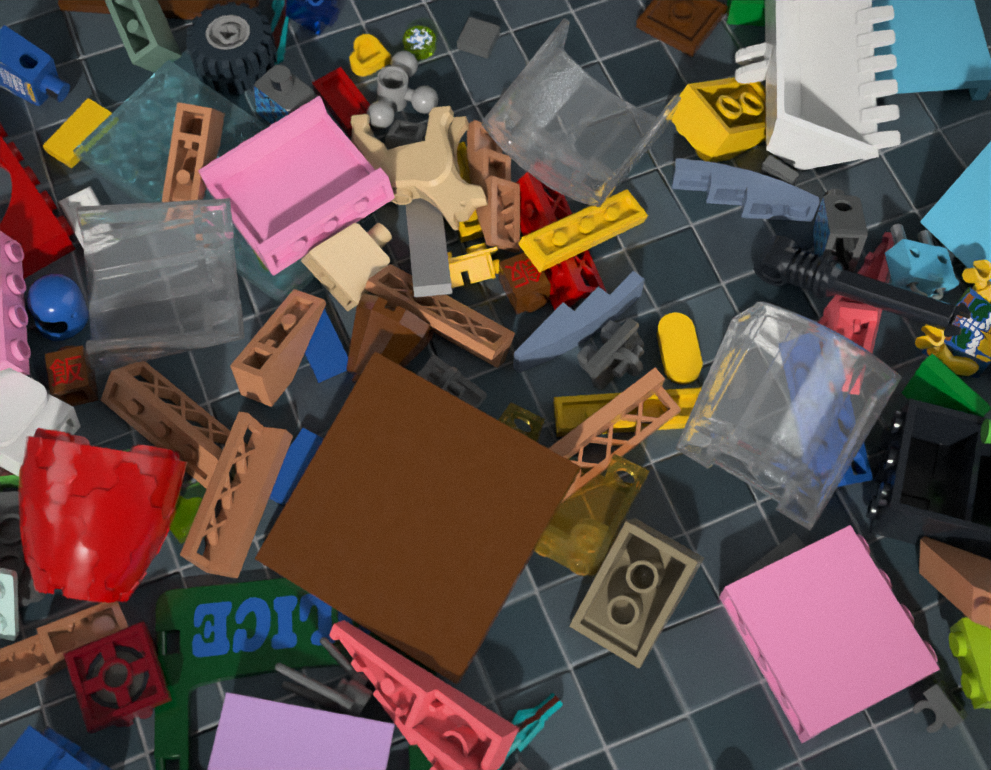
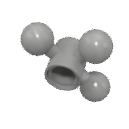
(394, 91)

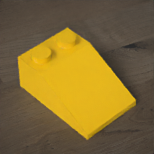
(722, 117)

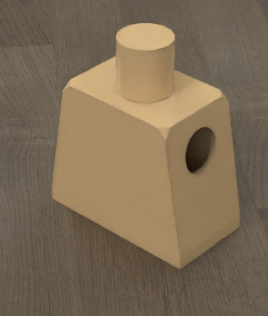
(349, 261)

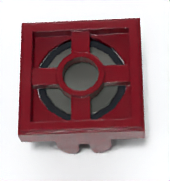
(118, 678)

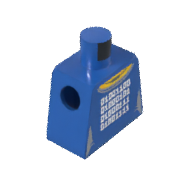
(28, 70)

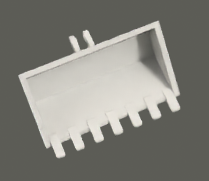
(823, 80)

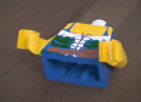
(971, 350)

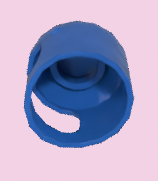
(55, 300)

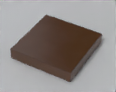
(682, 22)

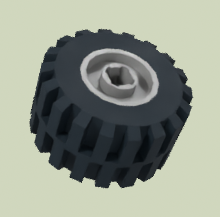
(231, 47)

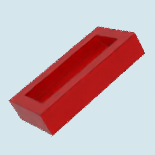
(341, 97)

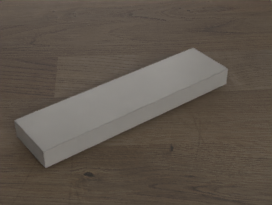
(427, 249)

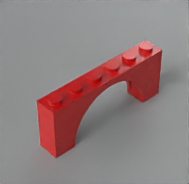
(31, 216)

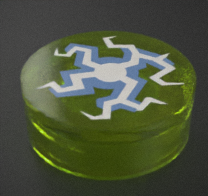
(419, 42)

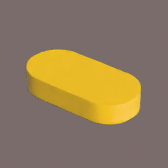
(679, 348)

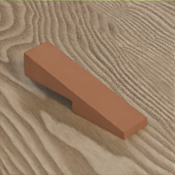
(43, 653)

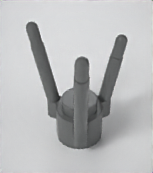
(347, 698)

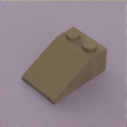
(636, 591)

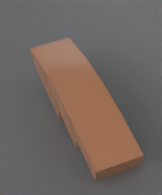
(493, 173)

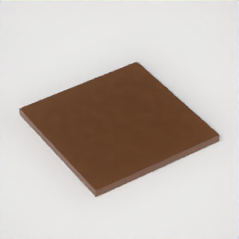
(417, 516)

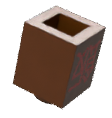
(524, 284)
(71, 376)

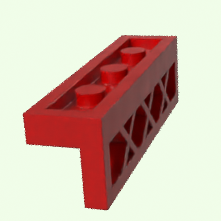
(540, 210)

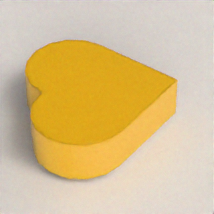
(368, 55)

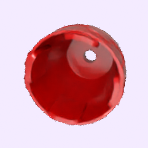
(94, 513)

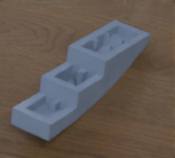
(756, 193)
(570, 328)

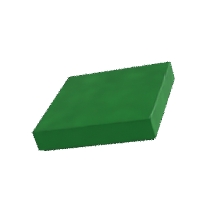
(940, 386)

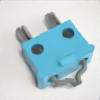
(920, 264)

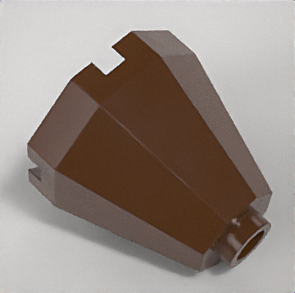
(387, 331)

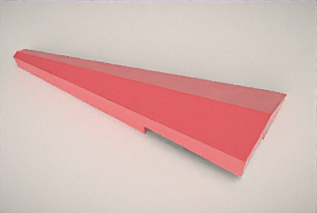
(855, 319)
(428, 712)

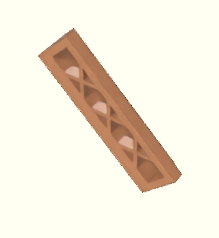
(445, 316)
(609, 415)
(166, 423)
(241, 500)

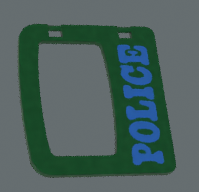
(240, 634)

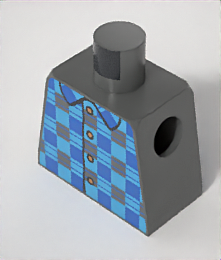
(280, 94)
(841, 218)

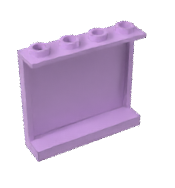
(293, 737)

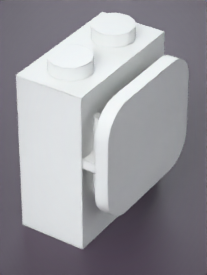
(24, 409)

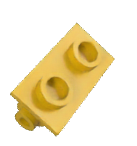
(477, 264)

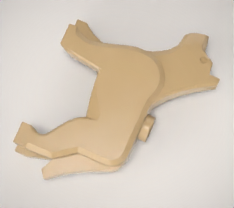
(425, 167)

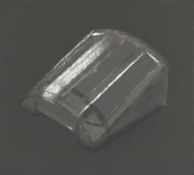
(571, 126)
(159, 279)
(787, 408)

